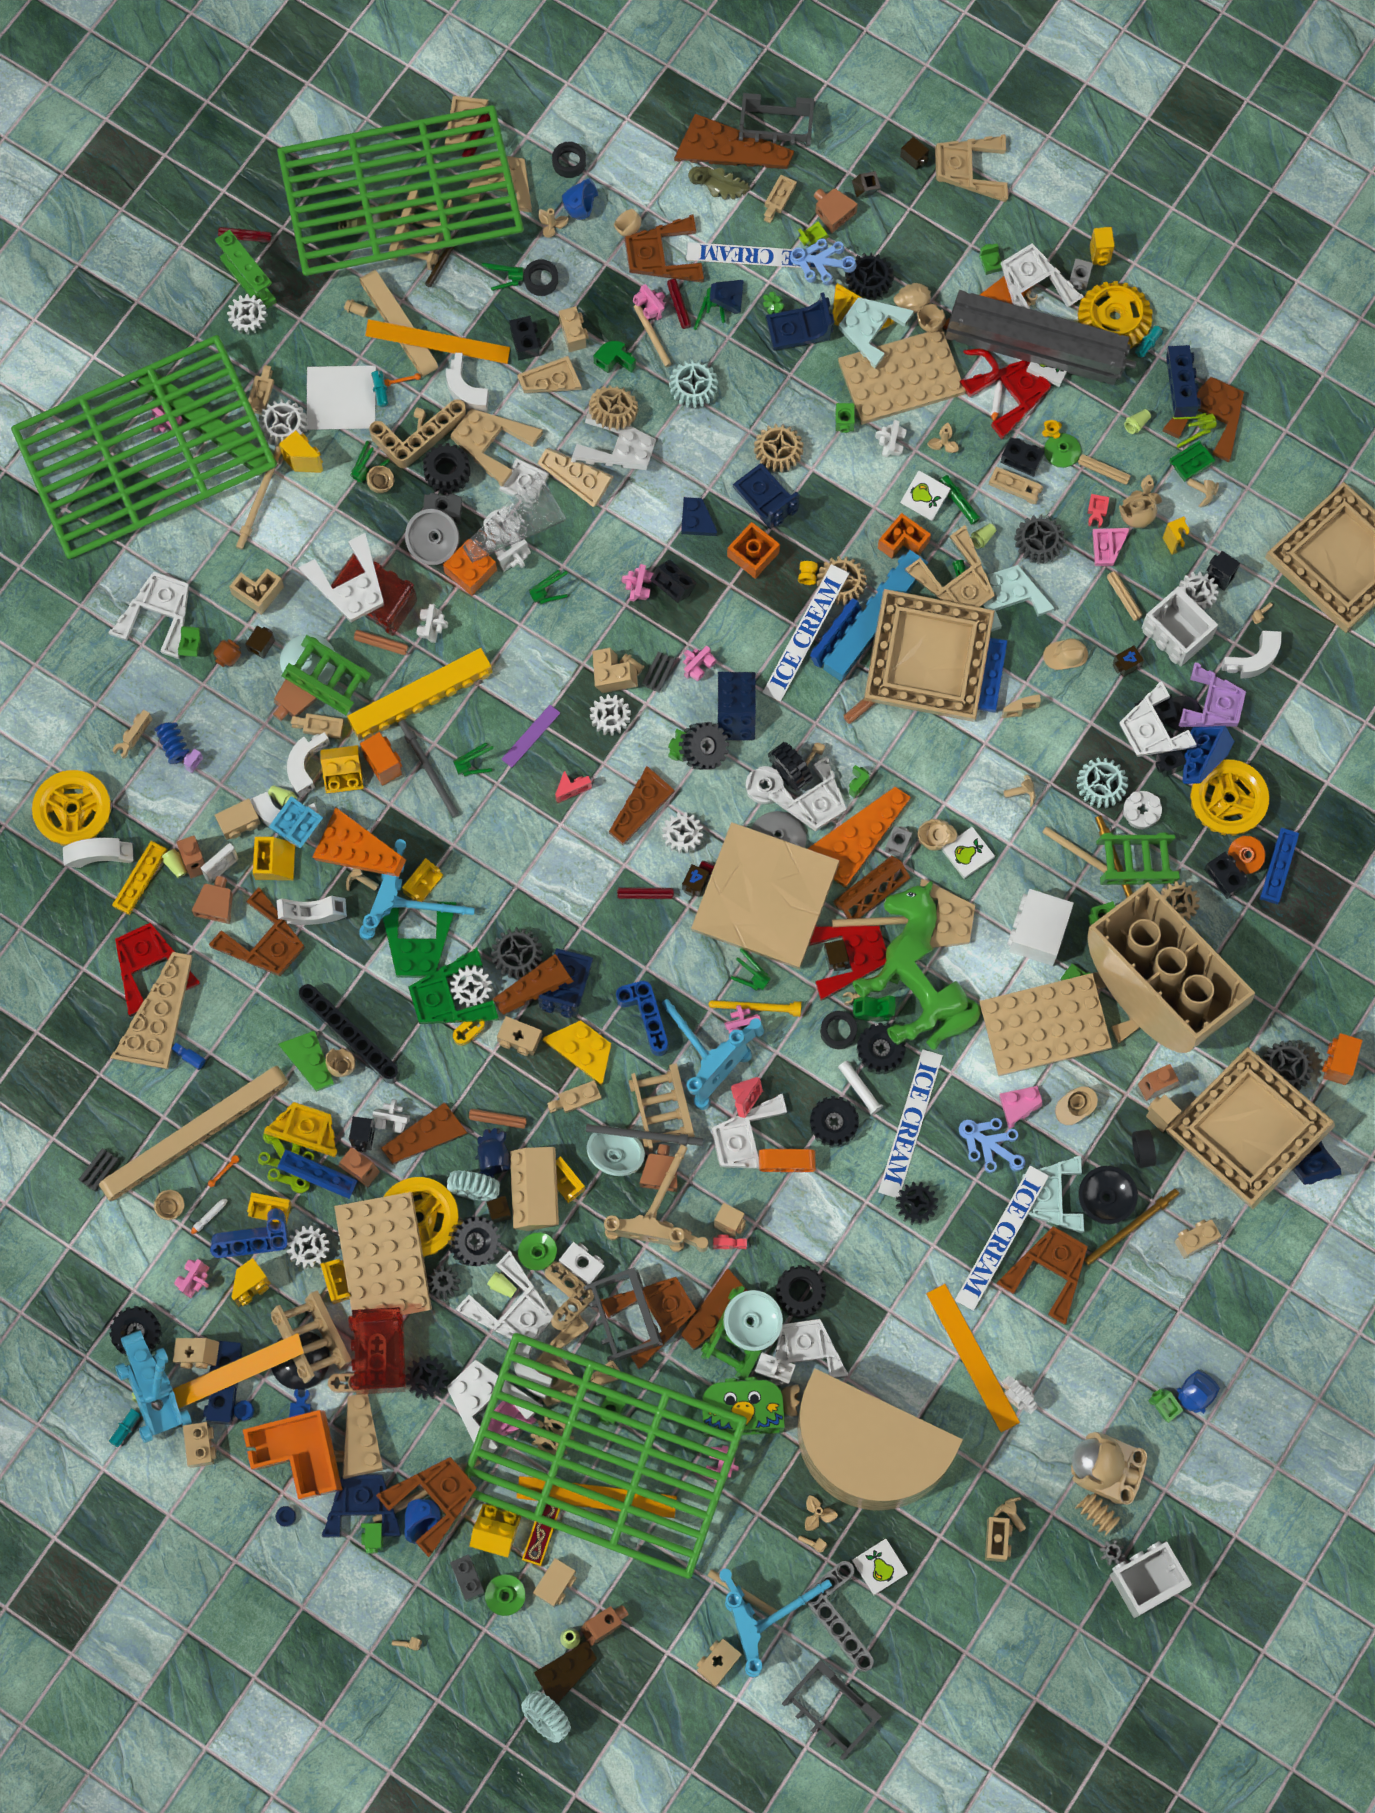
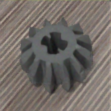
(451, 1280)

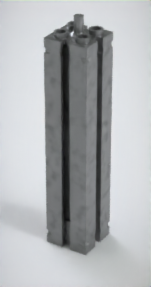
(1038, 338)

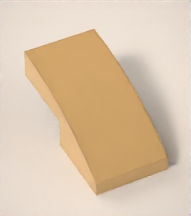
(1015, 708)

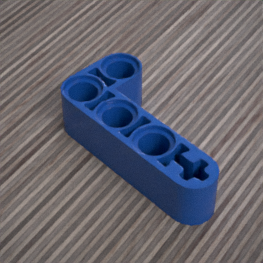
(647, 1018)
(248, 1238)

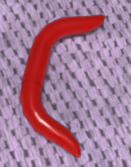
(990, 359)

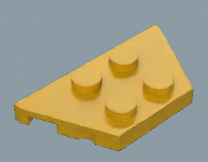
(843, 302)
(582, 1048)
(305, 1128)

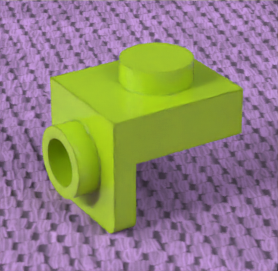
(812, 234)

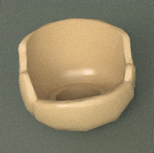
(628, 223)
(931, 318)
(380, 479)
(340, 1062)
(169, 1204)
(789, 1399)

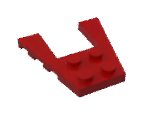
(1023, 386)
(138, 951)
(864, 951)

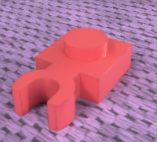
(1098, 507)
(725, 1242)

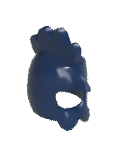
(492, 1152)

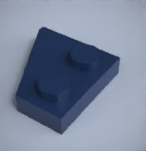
(728, 295)
(696, 518)

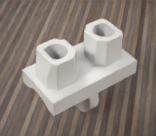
(888, 438)
(513, 556)
(434, 623)
(382, 1116)
(775, 1368)

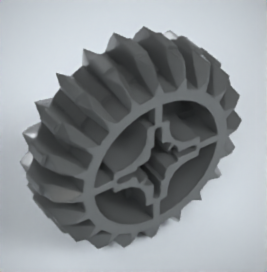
(1053, 533)
(509, 955)
(1283, 1059)

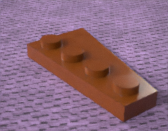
(643, 802)
(540, 980)
(432, 1130)

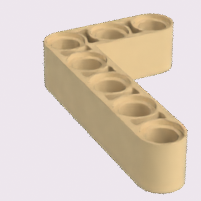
(420, 437)

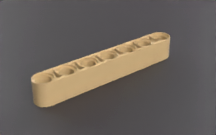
(393, 314)

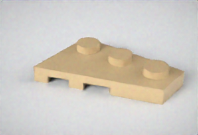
(461, 104)
(550, 377)

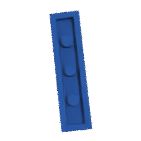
(835, 632)
(992, 675)
(1279, 866)
(317, 1174)

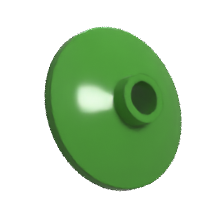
(1060, 457)
(531, 1245)
(497, 1587)

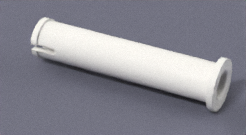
(860, 1088)

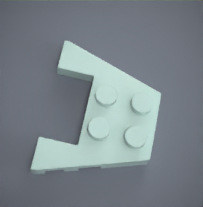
(866, 320)
(1013, 587)
(1049, 1201)

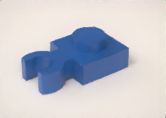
(300, 1406)

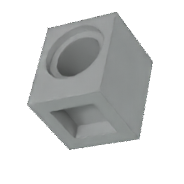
(1083, 268)
(898, 849)

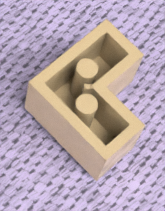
(257, 594)
(609, 674)

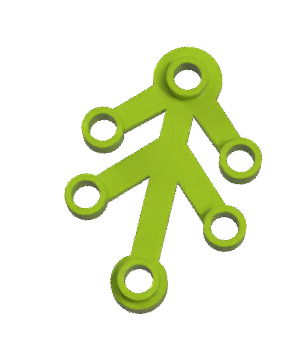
(292, 1181)

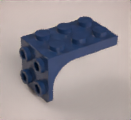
(801, 325)
(766, 496)
(737, 704)
(568, 996)
(1317, 1166)

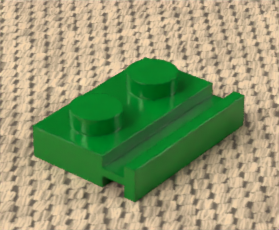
(1192, 461)

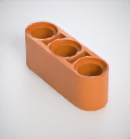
(787, 1160)

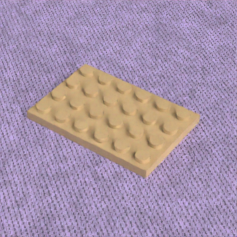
(907, 378)
(1045, 1024)
(383, 1254)

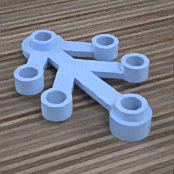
(821, 259)
(990, 1143)

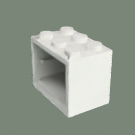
(1179, 626)
(1039, 926)
(1149, 1578)

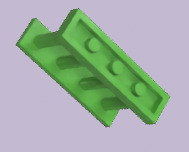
(245, 269)
(316, 688)
(1130, 876)
(742, 1367)

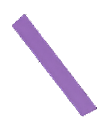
(530, 736)

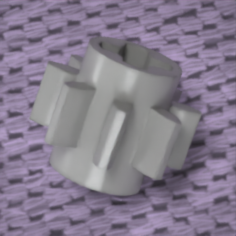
(1113, 1547)

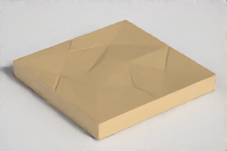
(1333, 557)
(929, 655)
(765, 895)
(1250, 1128)

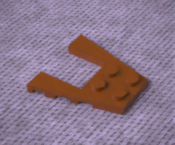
(647, 256)
(1222, 402)
(275, 949)
(1059, 1255)
(667, 1304)
(447, 1487)

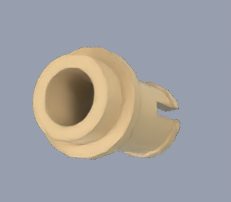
(356, 308)
(627, 658)

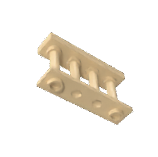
(432, 257)
(676, 1095)
(324, 1324)

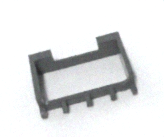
(752, 103)
(637, 1286)
(864, 1707)

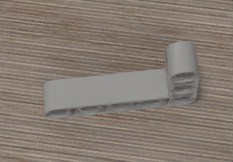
(835, 1618)

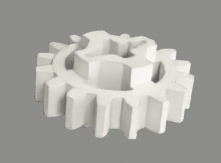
(249, 306)
(1193, 583)
(615, 721)
(690, 833)
(479, 984)
(303, 1253)
(1019, 1394)

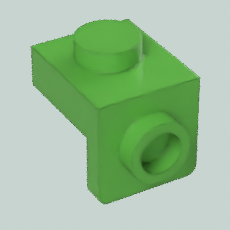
(189, 641)

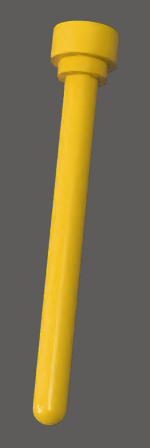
(793, 1009)

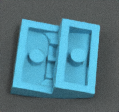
(295, 822)

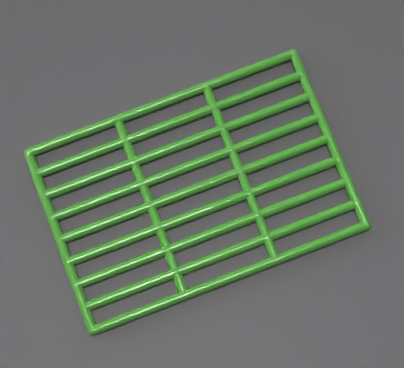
(435, 182)
(111, 460)
(639, 1468)

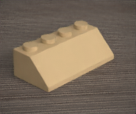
(534, 1188)

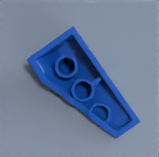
(1211, 749)

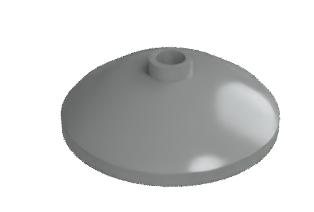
(421, 540)
(784, 823)

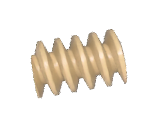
(1098, 1513)

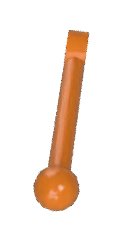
(417, 376)
(234, 1160)

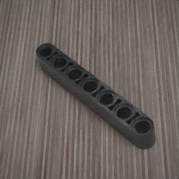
(353, 1041)

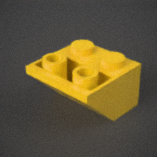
(300, 455)
(341, 769)
(273, 859)
(249, 1282)
(495, 1530)

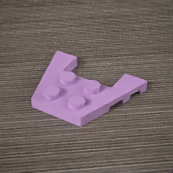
(1222, 702)

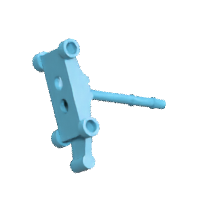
(388, 899)
(717, 1062)
(150, 1384)
(750, 1629)

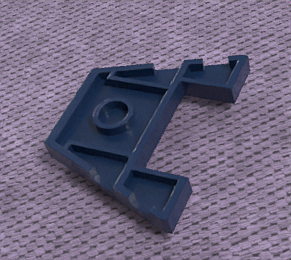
(360, 1499)

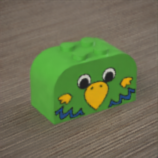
(753, 1398)

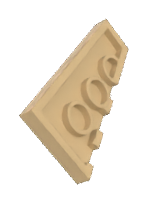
(579, 477)
(361, 1443)

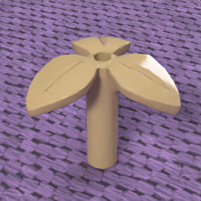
(548, 218)
(945, 434)
(1147, 485)
(1209, 488)
(1026, 787)
(357, 874)
(813, 1505)
(1010, 1508)

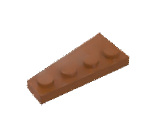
(711, 1310)

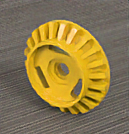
(1120, 298)
(51, 798)
(1251, 806)
(434, 1200)

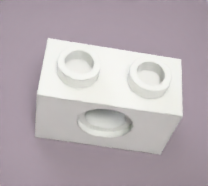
(587, 1274)

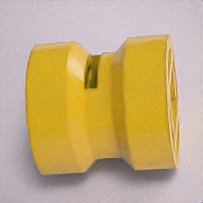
(808, 571)

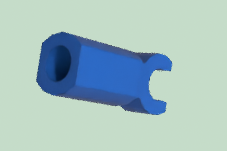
(189, 1056)

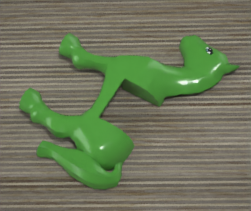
(901, 958)

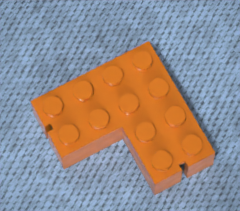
(303, 1443)

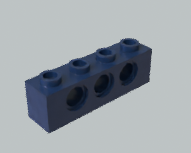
(1181, 369)
(224, 1414)

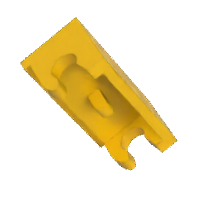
(1173, 534)
(422, 881)
(567, 1182)
(261, 1204)
(336, 1280)

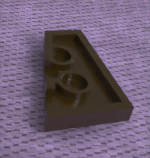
(564, 1672)

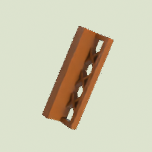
(872, 881)

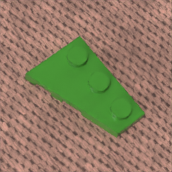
(309, 1059)

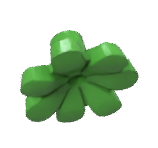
(773, 302)

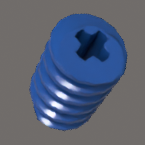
(171, 742)

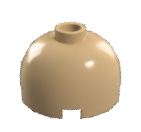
(1138, 510)

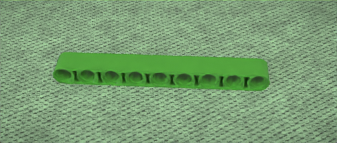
(209, 426)

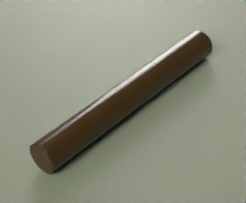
(439, 265)

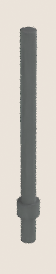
(411, 737)
(682, 1139)

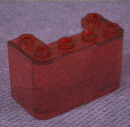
(397, 594)
(378, 1351)

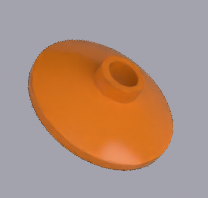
(1239, 849)

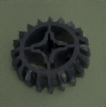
(876, 283)

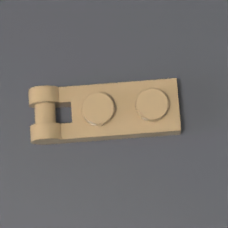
(1015, 485)

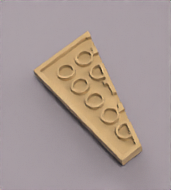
(156, 1022)

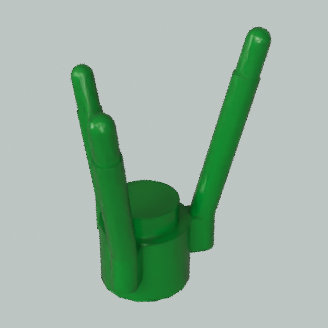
(514, 274)
(706, 301)
(360, 471)
(538, 591)
(462, 763)
(760, 977)

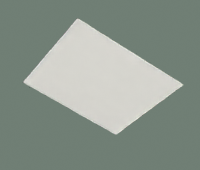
(340, 397)

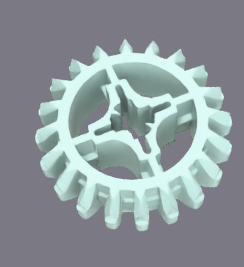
(708, 381)
(1096, 769)
(473, 1185)
(546, 1716)

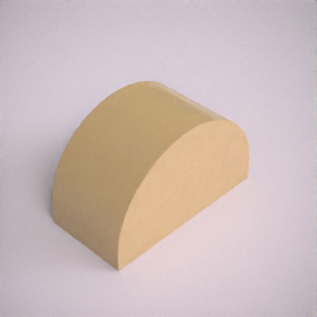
(1187, 982)
(869, 1448)

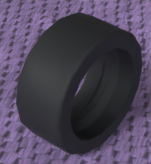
(569, 172)
(541, 264)
(843, 1016)
(1144, 1148)

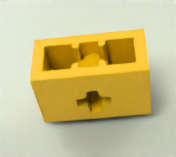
(1102, 246)

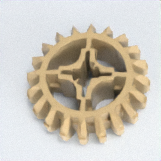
(613, 407)
(792, 452)
(858, 583)

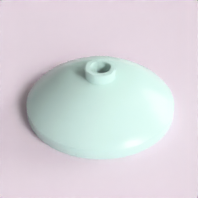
(293, 650)
(615, 1153)
(765, 1318)

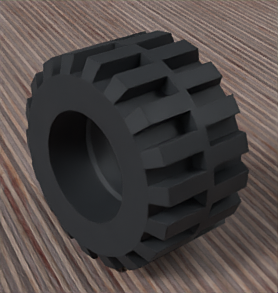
(444, 455)
(806, 1275)

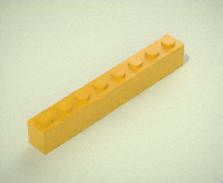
(420, 694)

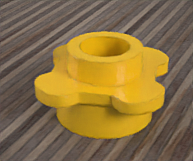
(1052, 424)

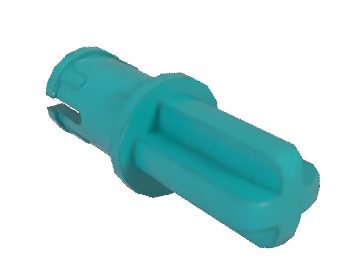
(1149, 341)
(379, 388)
(124, 1428)

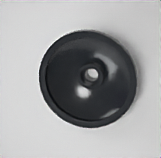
(1110, 1182)
(287, 1373)

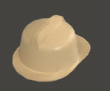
(1065, 654)
(1076, 1105)

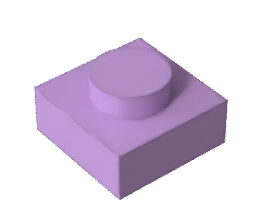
(192, 760)

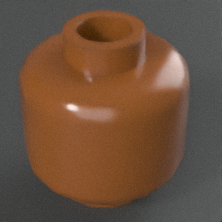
(227, 653)

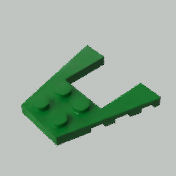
(417, 956)
(434, 1001)

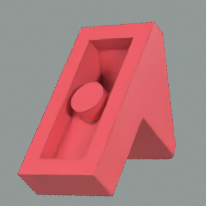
(567, 789)
(746, 1095)

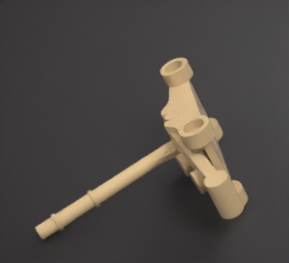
(649, 1228)

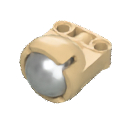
(1108, 1467)

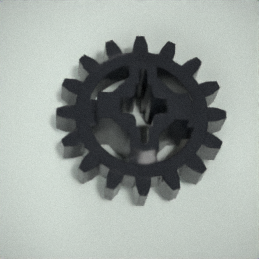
(923, 1204)
(435, 1375)

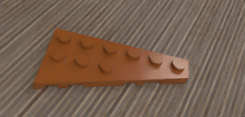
(720, 145)

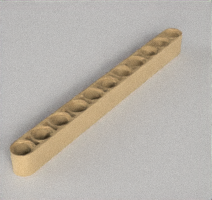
(193, 1133)

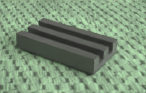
(665, 658)
(93, 1164)

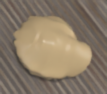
(913, 297)
(936, 834)

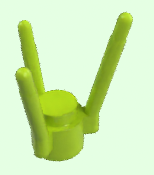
(1204, 422)

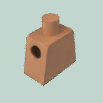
(834, 208)
(291, 700)
(191, 855)
(214, 902)
(1160, 1081)
(358, 1167)
(656, 1169)
(596, 1627)

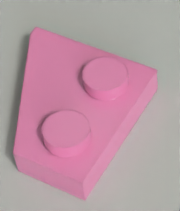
(1108, 544)
(1020, 1104)
(510, 1410)

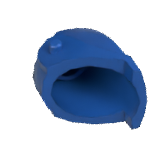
(579, 199)
(1198, 1392)
(420, 1517)

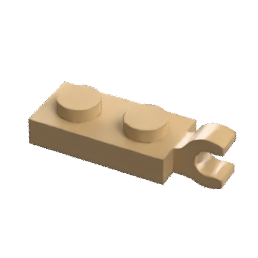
(779, 197)
(261, 390)
(319, 724)
(133, 734)
(576, 1098)

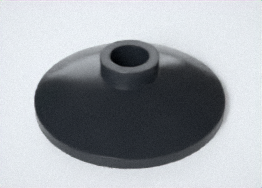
(1183, 702)

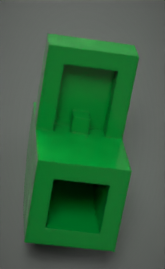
(613, 353)
(874, 1009)

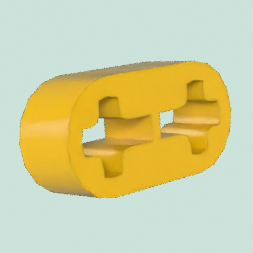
(470, 1035)

